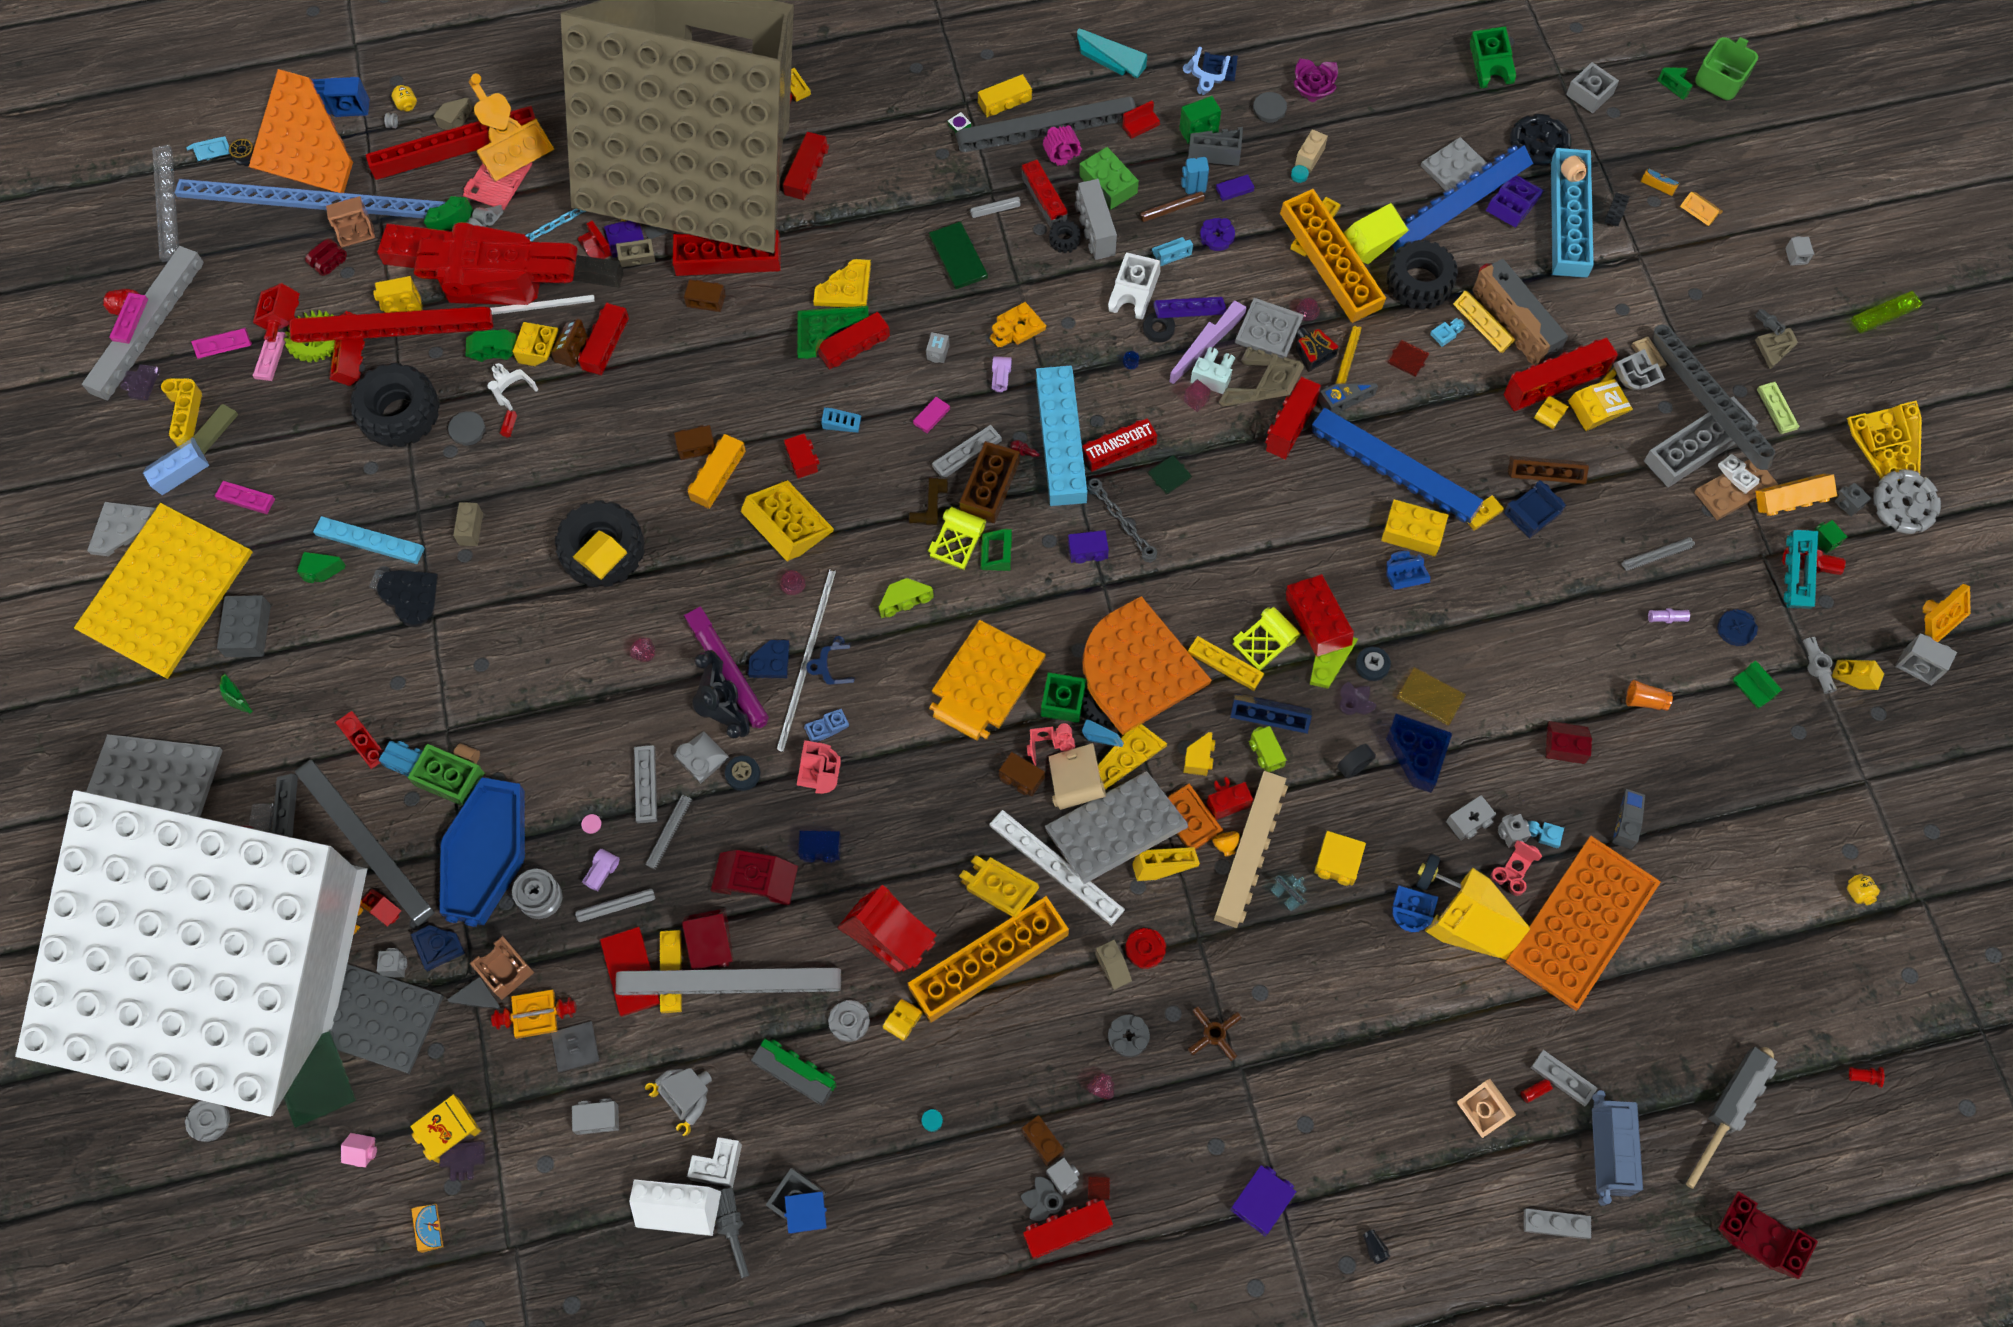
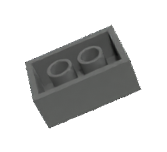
(244, 626)

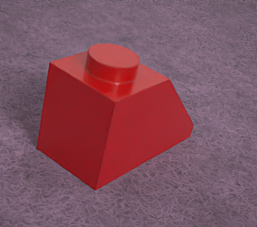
(380, 907)

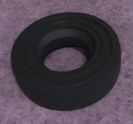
(1155, 336)

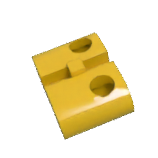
(1551, 412)
(902, 1019)

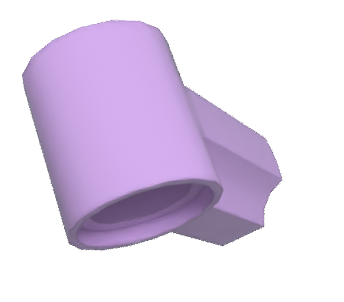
(1001, 368)
(602, 865)

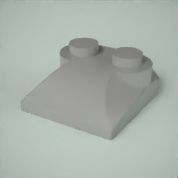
(701, 756)

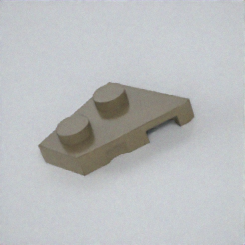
(1775, 346)

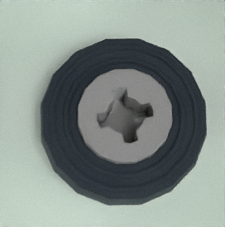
(1370, 670)

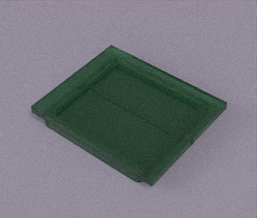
(319, 1085)

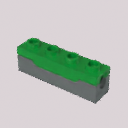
(794, 1072)

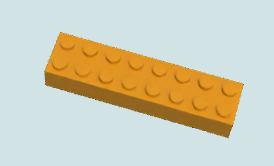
(1332, 255)
(988, 959)

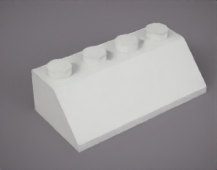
(674, 1207)

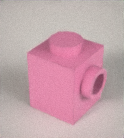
(358, 1150)

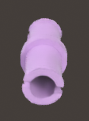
(1668, 615)

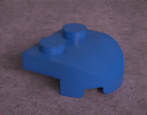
(1406, 570)
(1413, 908)

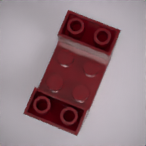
(755, 875)
(1765, 1238)

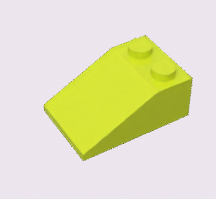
(1376, 233)

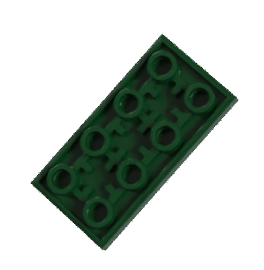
(958, 255)

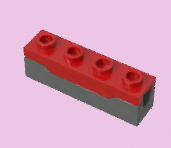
(1043, 193)

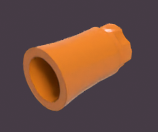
(1647, 696)

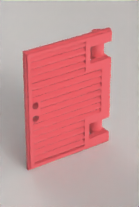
(493, 192)

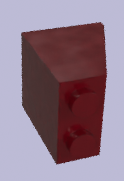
(708, 939)

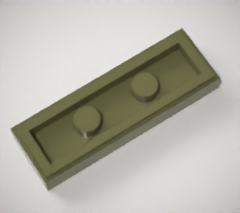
(214, 427)

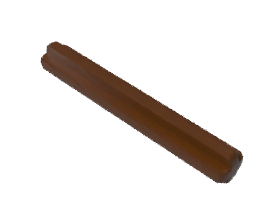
(1172, 206)

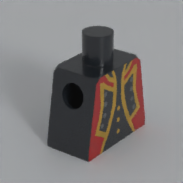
(1315, 348)

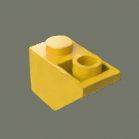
(1859, 673)
(1198, 756)

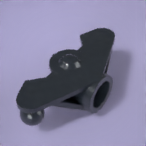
(718, 696)

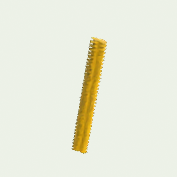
(1348, 356)

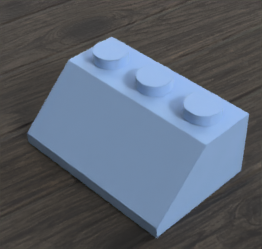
(175, 467)

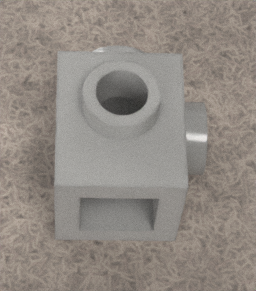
(391, 963)
(1063, 1176)

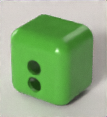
(1730, 58)

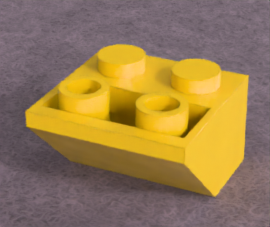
(534, 343)

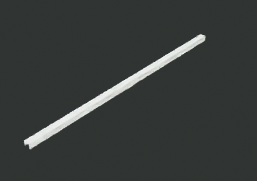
(543, 304)
(787, 725)

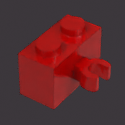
(1229, 800)

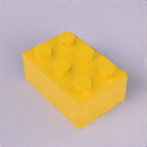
(1414, 527)

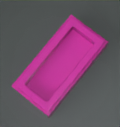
(931, 415)

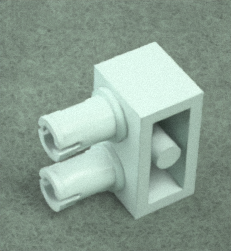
(1212, 374)

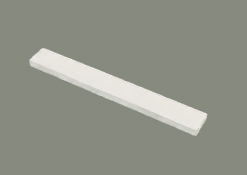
(1056, 867)

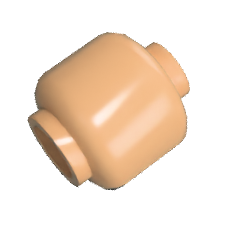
(1574, 168)

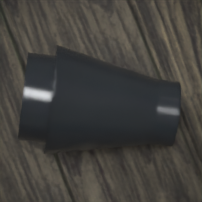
(1376, 1248)

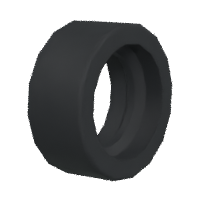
(1356, 761)

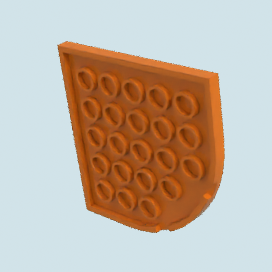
(1138, 666)

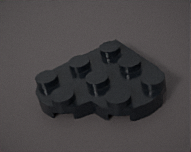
(410, 594)

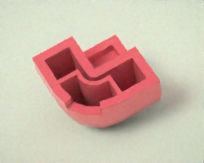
(818, 767)

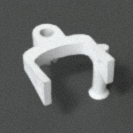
(503, 380)

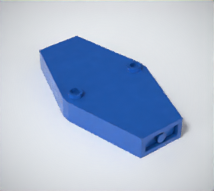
(482, 851)

